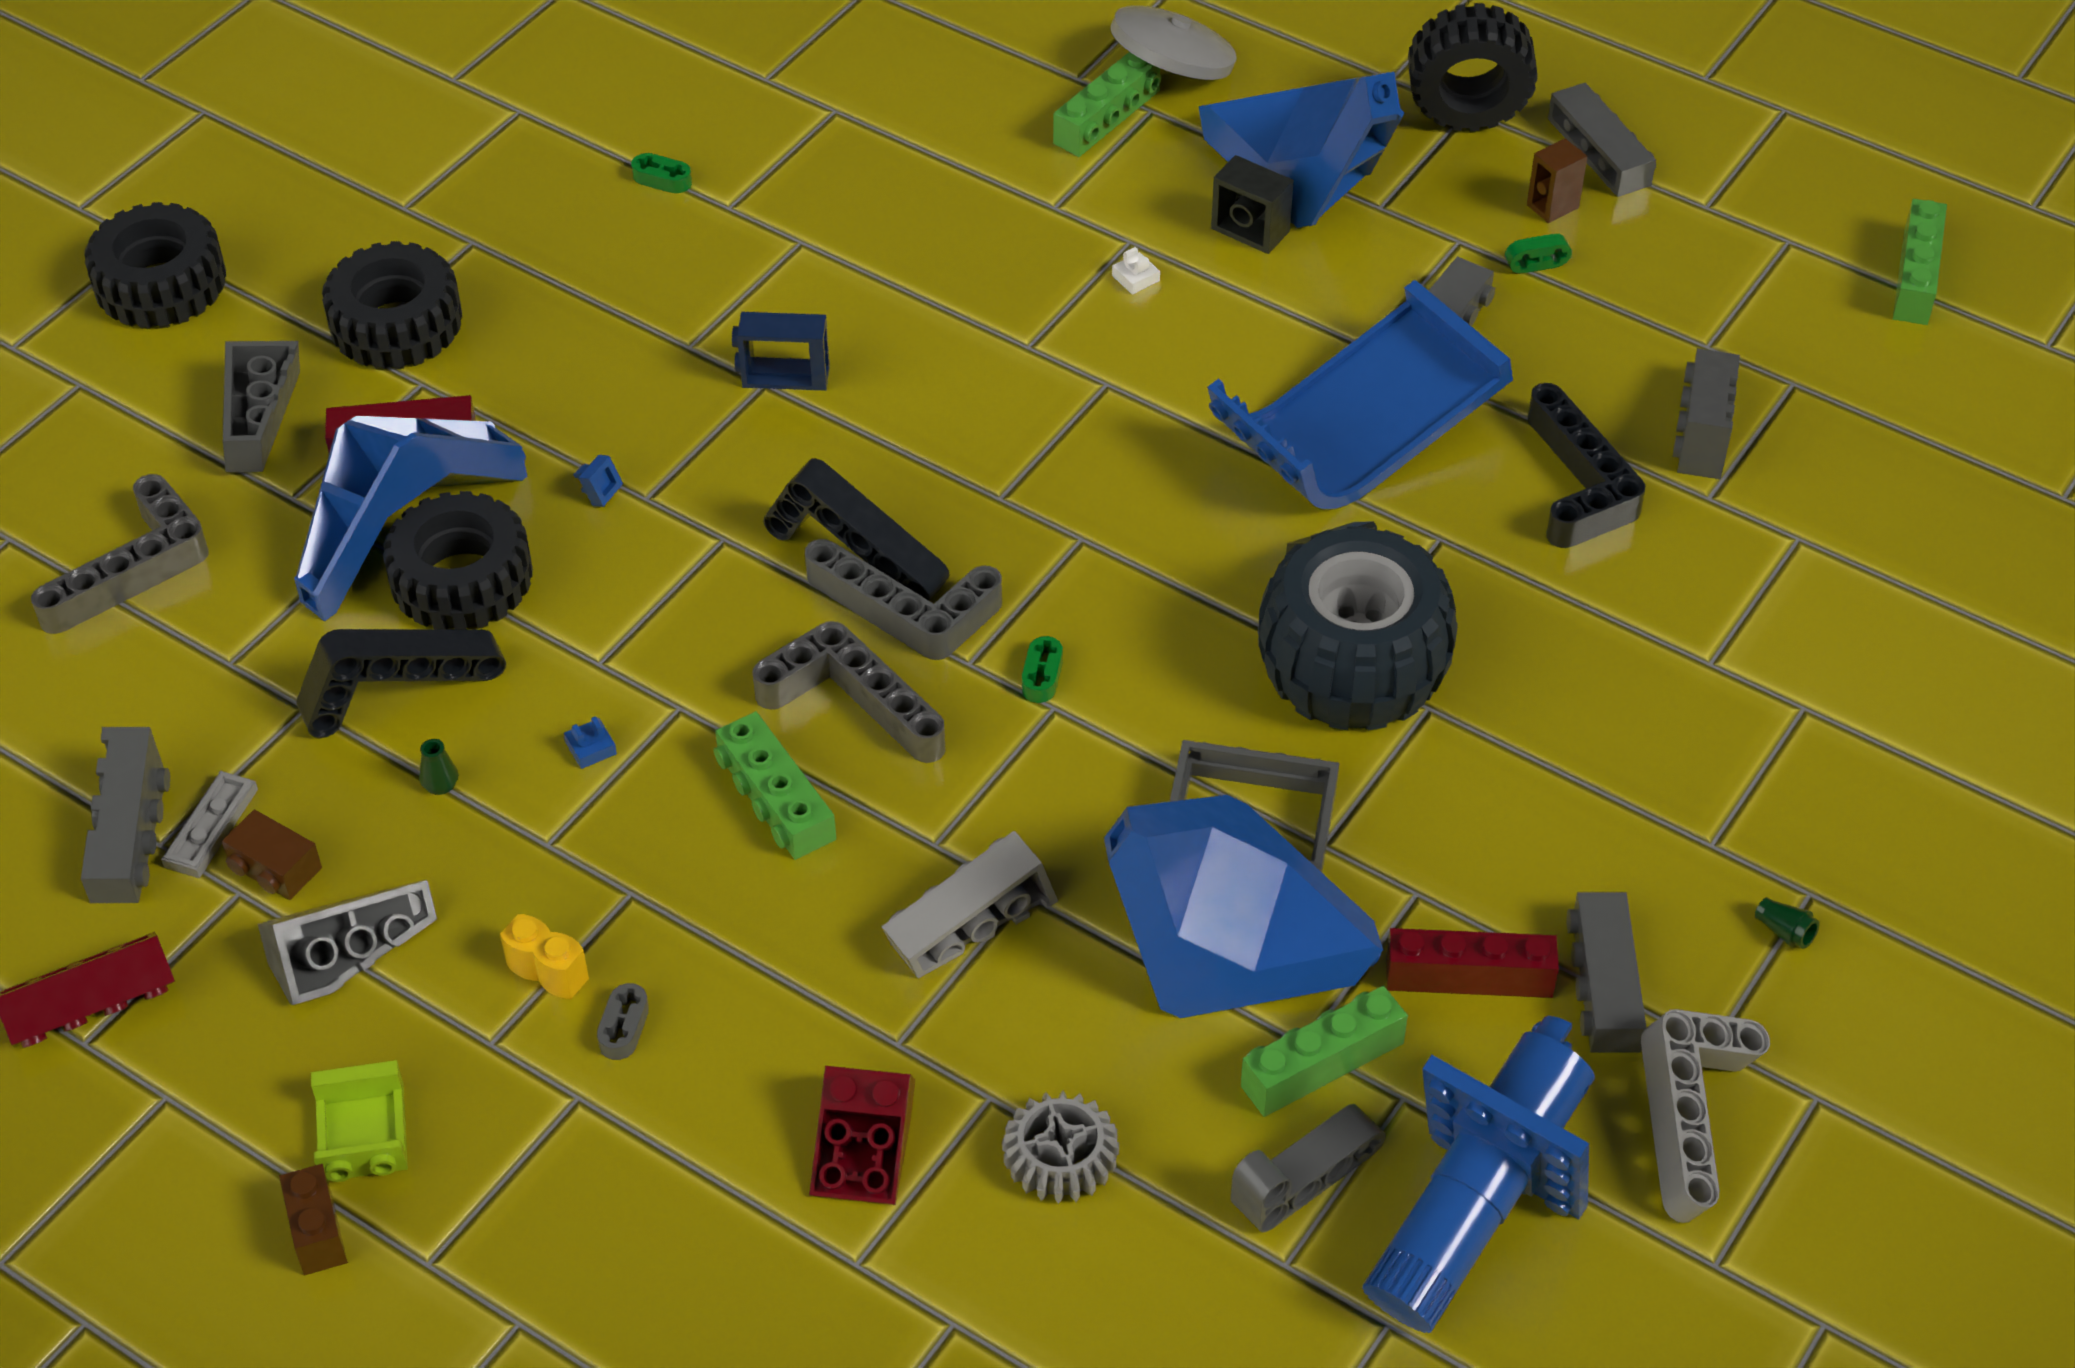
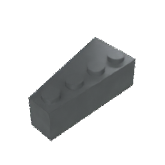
(256, 395)
(1708, 414)
(124, 816)

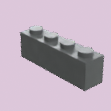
(1600, 135)
(1465, 288)
(1607, 972)

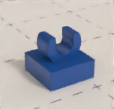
(599, 480)
(590, 743)

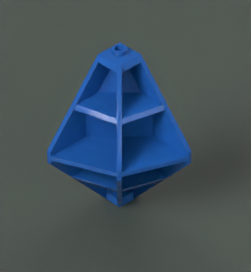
(1312, 134)
(377, 470)
(1231, 908)

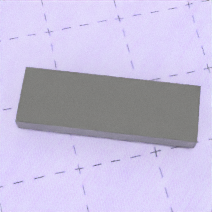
(209, 824)

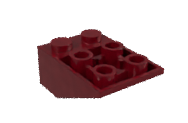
(862, 1134)

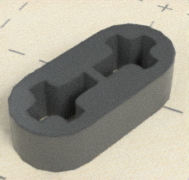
(630, 1023)

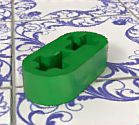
(661, 173)
(1538, 253)
(1049, 670)

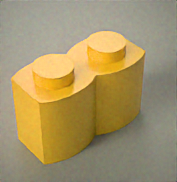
(544, 956)

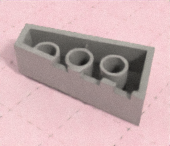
(970, 905)

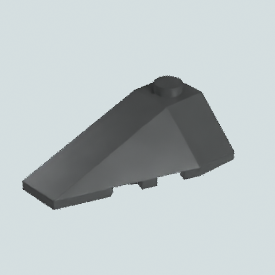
(334, 942)

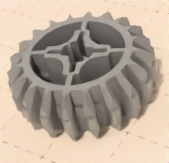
(1042, 1161)

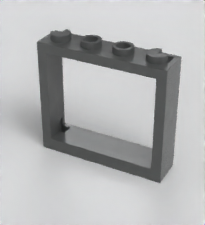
(1262, 769)

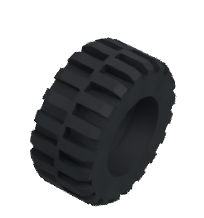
(1471, 35)
(159, 293)
(398, 333)
(463, 594)

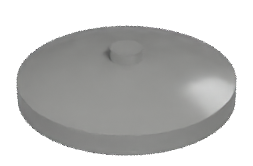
(1173, 42)

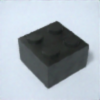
(1252, 204)

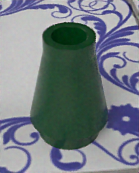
(437, 769)
(1790, 923)

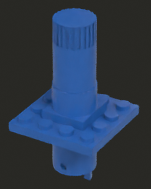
(1497, 1147)

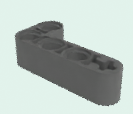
(1278, 1187)

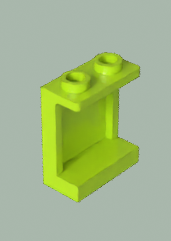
(360, 1120)

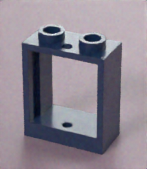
(782, 372)

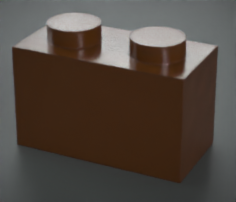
(1556, 180)
(271, 855)
(313, 1219)

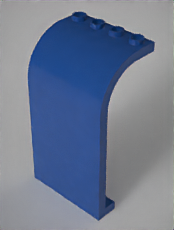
(1372, 402)

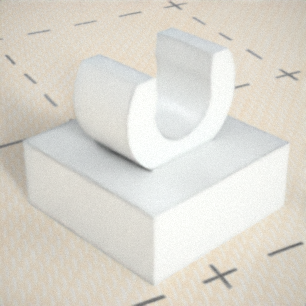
(1135, 271)

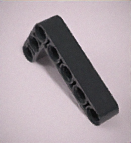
(1612, 487)
(858, 524)
(376, 655)

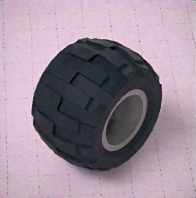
(1357, 628)

